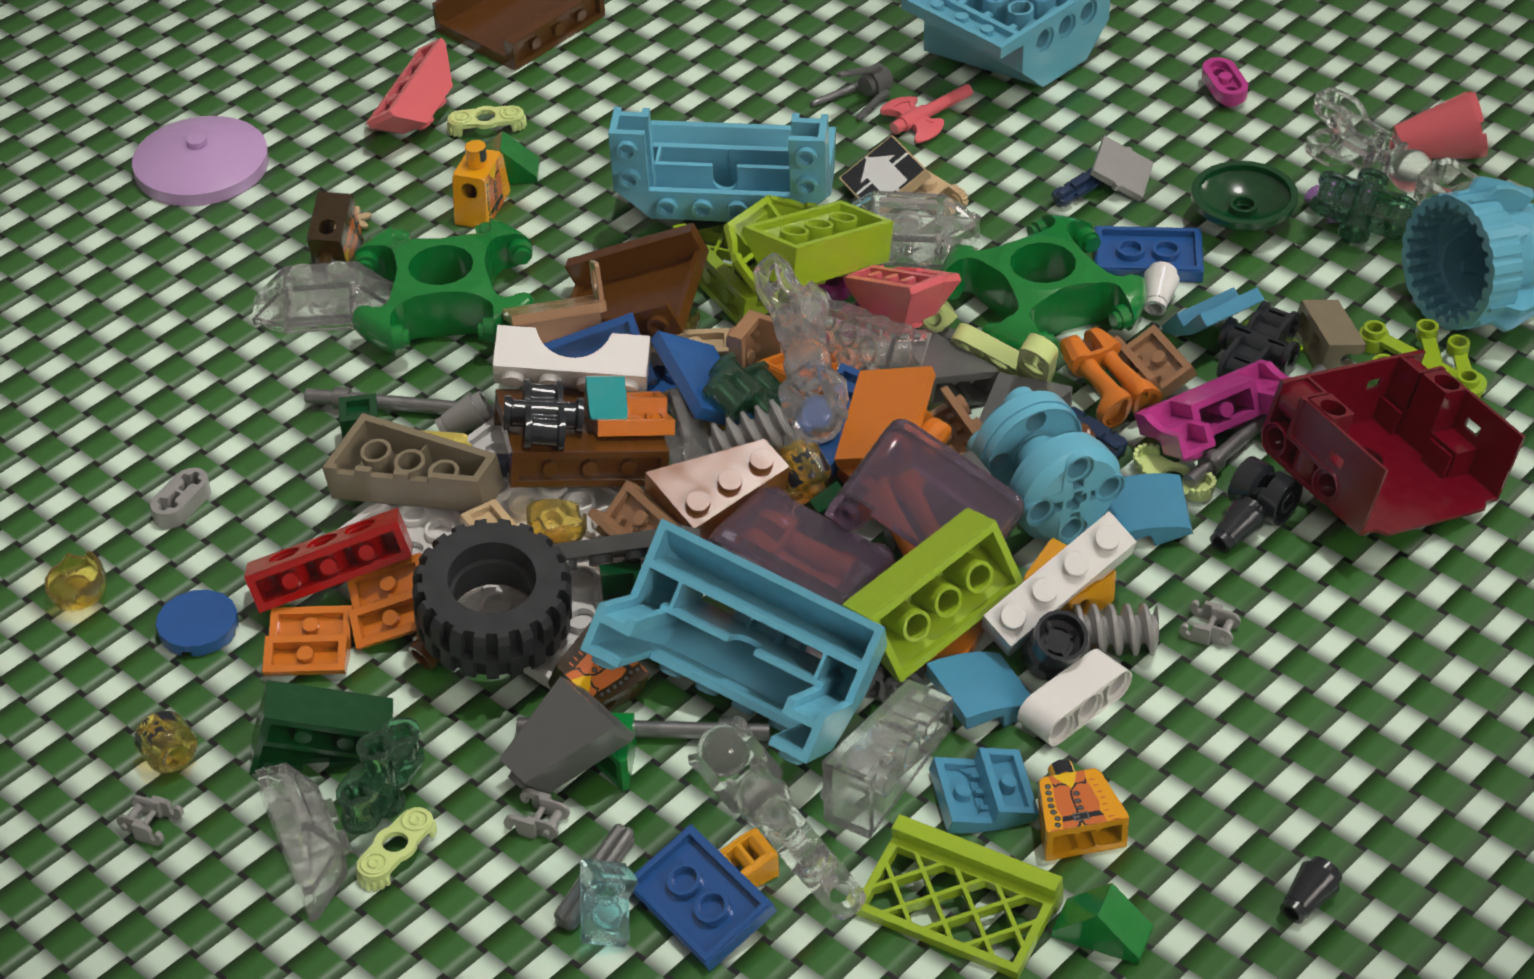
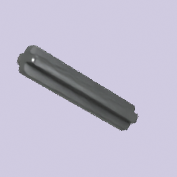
(611, 849)

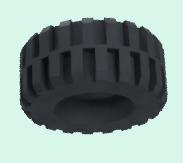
(492, 556)

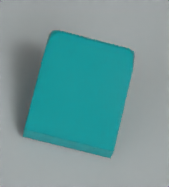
(605, 397)

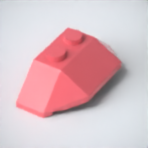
(416, 92)
(901, 292)

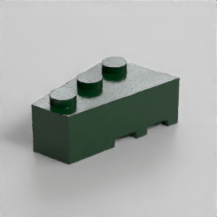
(313, 725)

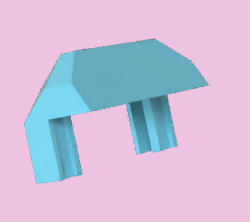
(718, 167)
(748, 656)

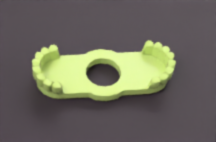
(468, 119)
(1148, 461)
(377, 863)

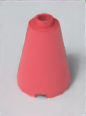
(1447, 129)

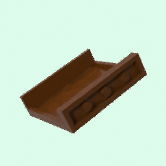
(514, 29)
(648, 277)
(586, 457)

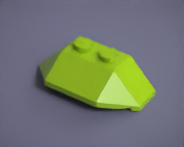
(764, 209)

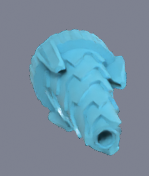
(1473, 256)

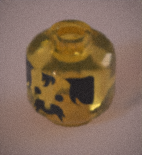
(807, 468)
(165, 741)

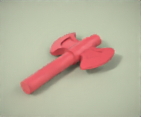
(919, 117)

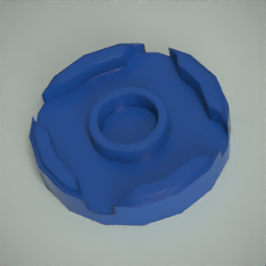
(197, 622)

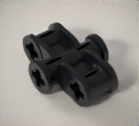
(1264, 338)
(543, 414)

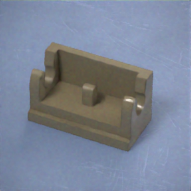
(1327, 333)

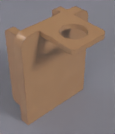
(562, 316)

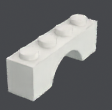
(522, 356)
(1058, 581)

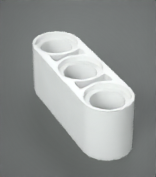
(1074, 697)

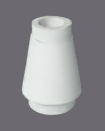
(1161, 285)

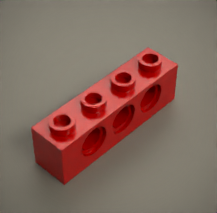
(328, 560)

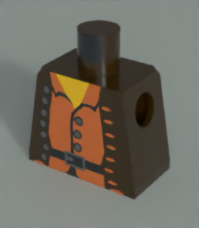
(333, 244)
(608, 686)

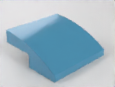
(1211, 311)
(1153, 507)
(980, 687)
(983, 791)

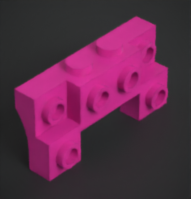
(1191, 419)

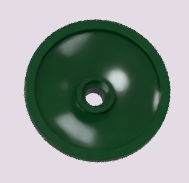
(1244, 195)

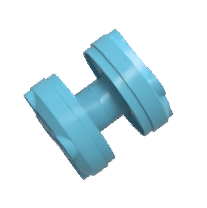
(1048, 460)

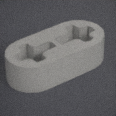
(180, 498)

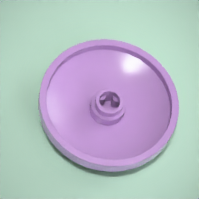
(200, 160)

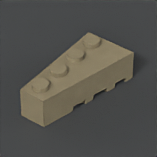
(410, 468)

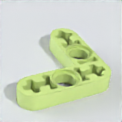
(1034, 359)

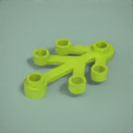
(1378, 340)

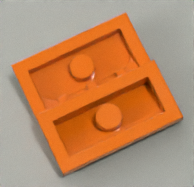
(645, 417)
(383, 603)
(308, 641)

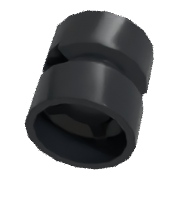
(1273, 490)
(1054, 644)

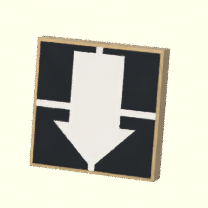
(885, 169)

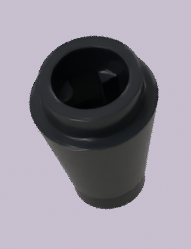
(1238, 523)
(1311, 888)

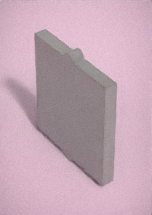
(1122, 168)

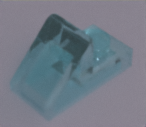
(605, 902)

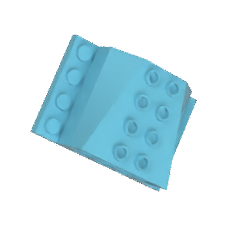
(1013, 37)

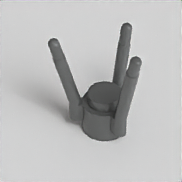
(874, 81)

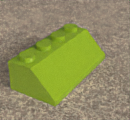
(823, 240)
(938, 590)

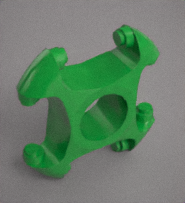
(1046, 282)
(440, 284)

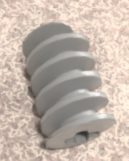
(766, 426)
(1121, 628)

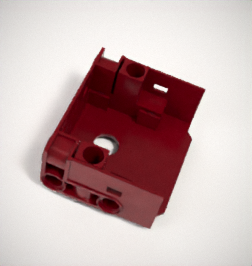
(1412, 422)

